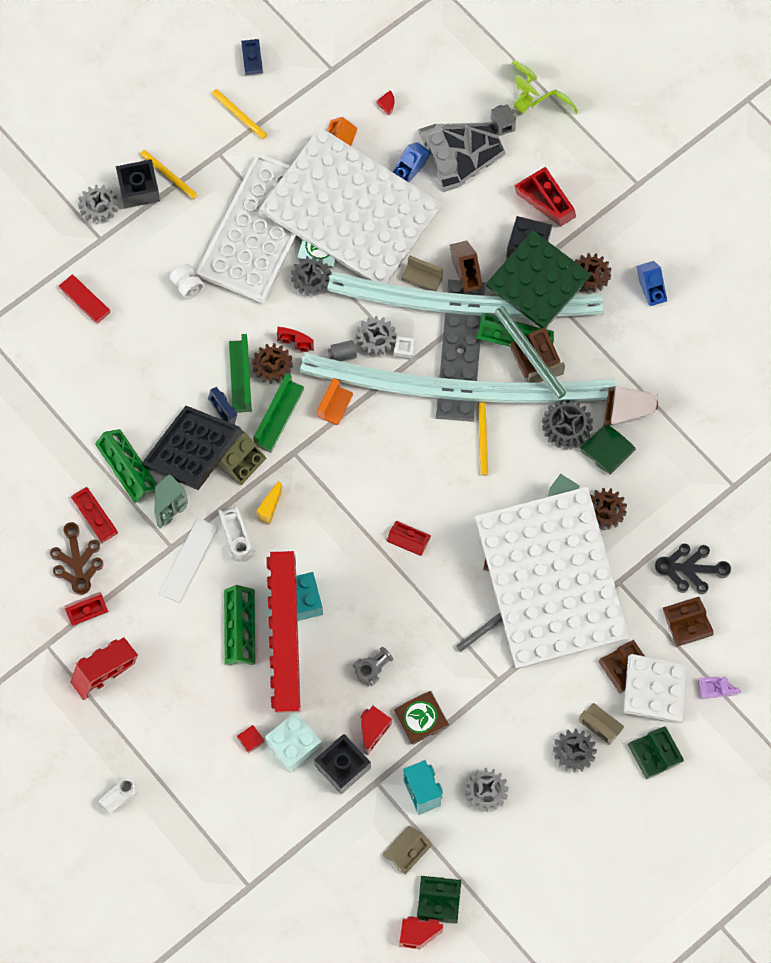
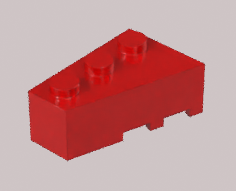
(546, 196)
(102, 665)

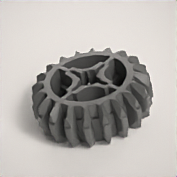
(555, 432)

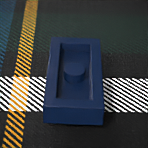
(252, 57)
(221, 405)

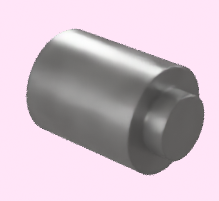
(342, 351)

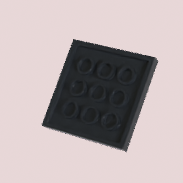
(192, 447)

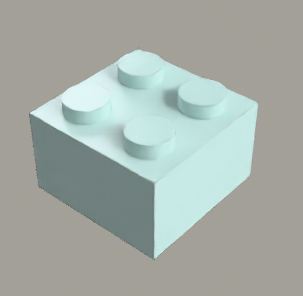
(293, 742)

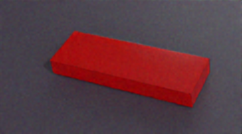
(84, 299)
(94, 514)

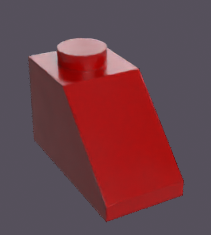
(373, 726)

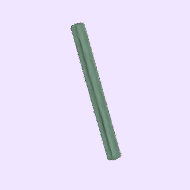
(530, 352)

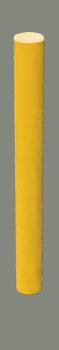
(244, 118)
(171, 176)
(483, 438)

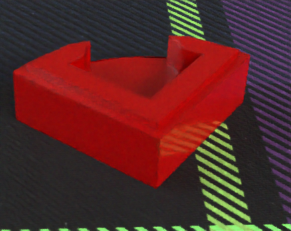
(387, 102)

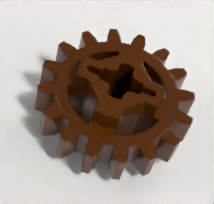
(595, 267)
(264, 367)
(611, 501)

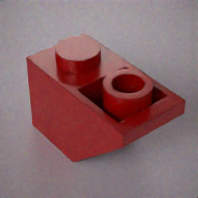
(418, 933)

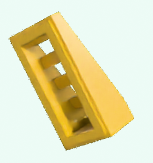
(267, 508)

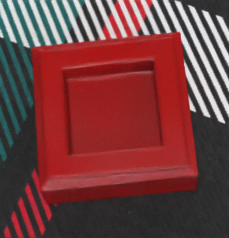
(250, 739)

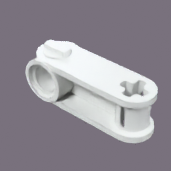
(236, 534)

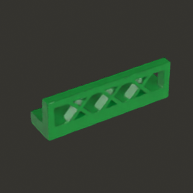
(494, 331)
(240, 375)
(278, 414)
(123, 465)
(235, 624)

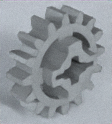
(100, 206)
(376, 343)
(493, 795)

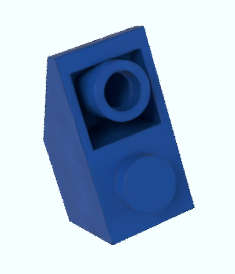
(411, 161)
(652, 282)

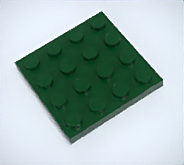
(538, 280)

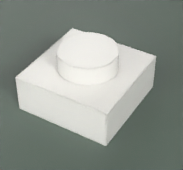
(404, 347)

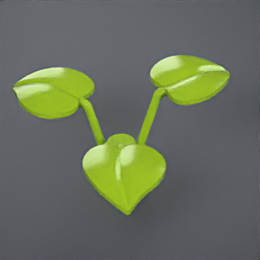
(525, 99)

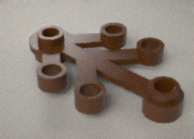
(77, 562)

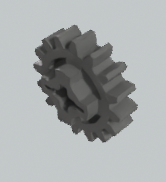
(303, 274)
(581, 754)

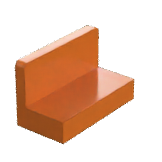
(343, 130)
(334, 403)

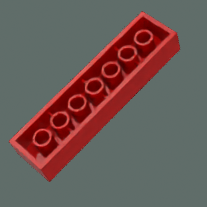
(285, 632)

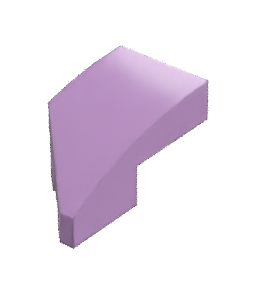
(716, 687)

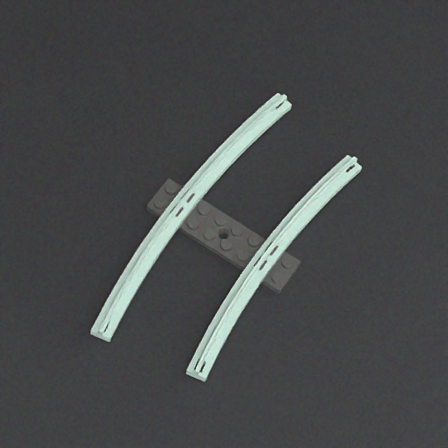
(458, 383)

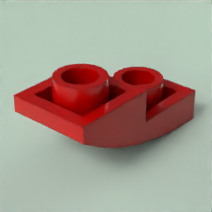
(302, 342)

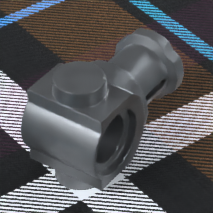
(374, 665)

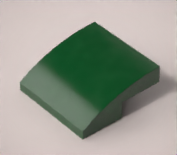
(608, 449)
(656, 752)
(439, 899)

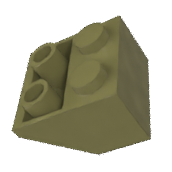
(242, 459)

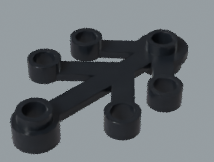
(690, 567)

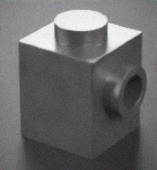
(503, 119)

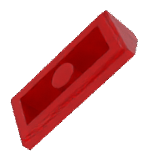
(408, 538)
(86, 608)

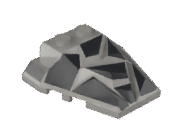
(461, 150)

